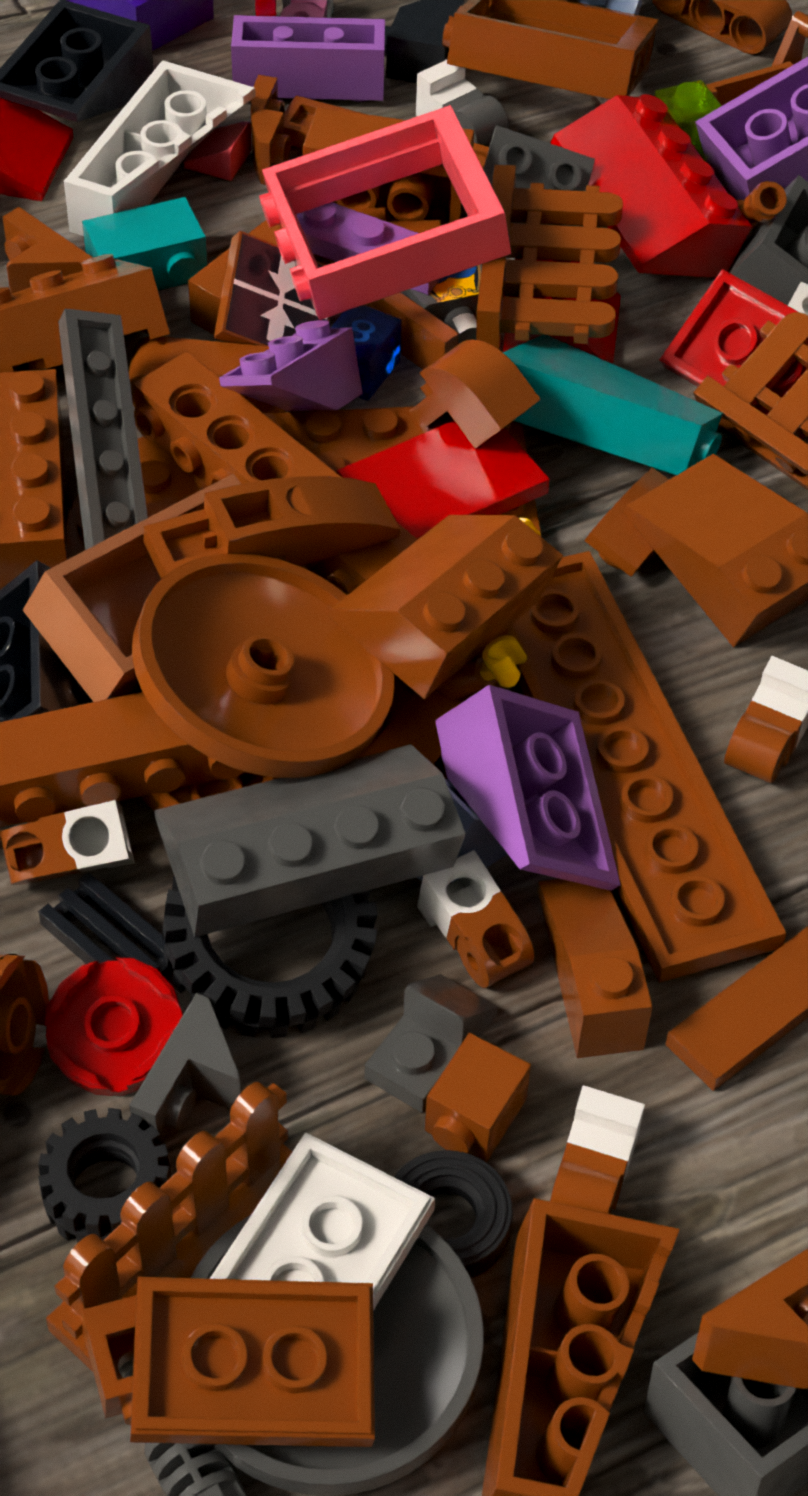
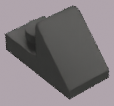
(426, 1038)
(189, 1066)

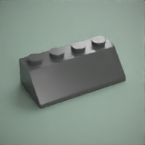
(310, 838)

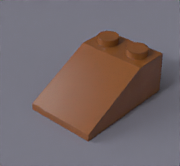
(728, 544)

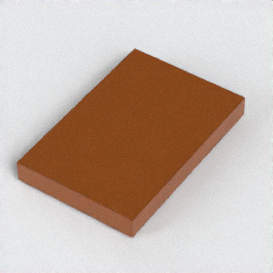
(253, 1362)

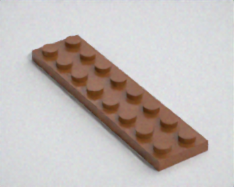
(669, 837)

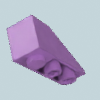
(301, 371)

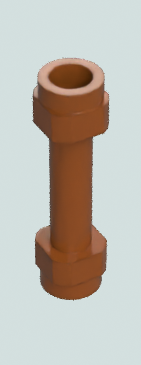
(763, 203)

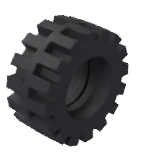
(88, 1144)

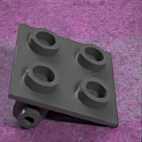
(538, 162)

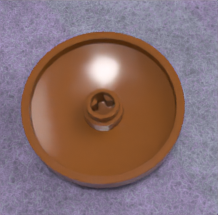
(255, 668)

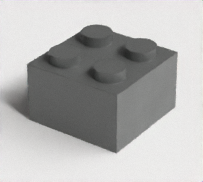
(731, 1429)

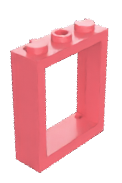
(366, 164)

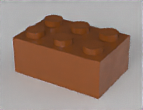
(411, 198)

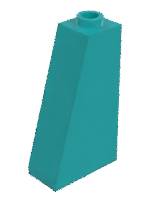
(613, 407)

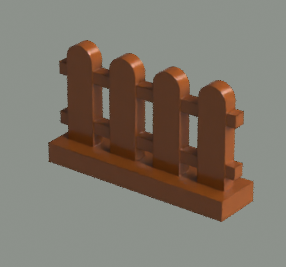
(551, 279)
(777, 434)
(175, 1225)

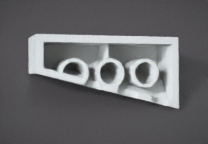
(149, 141)

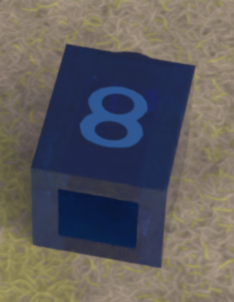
(376, 345)

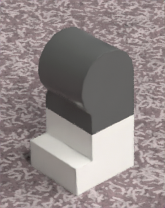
(447, 86)

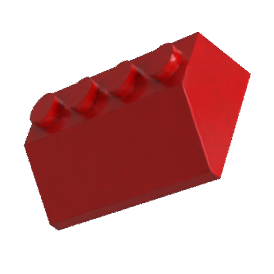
(673, 204)

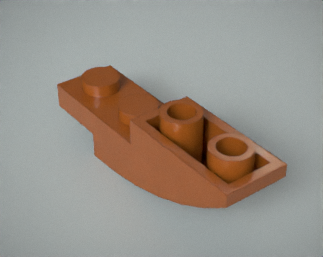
(276, 518)

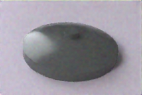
(423, 1378)

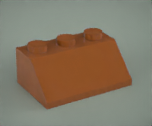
(448, 596)

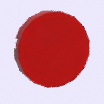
(110, 1024)

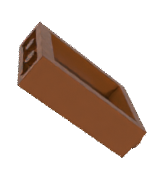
(553, 44)

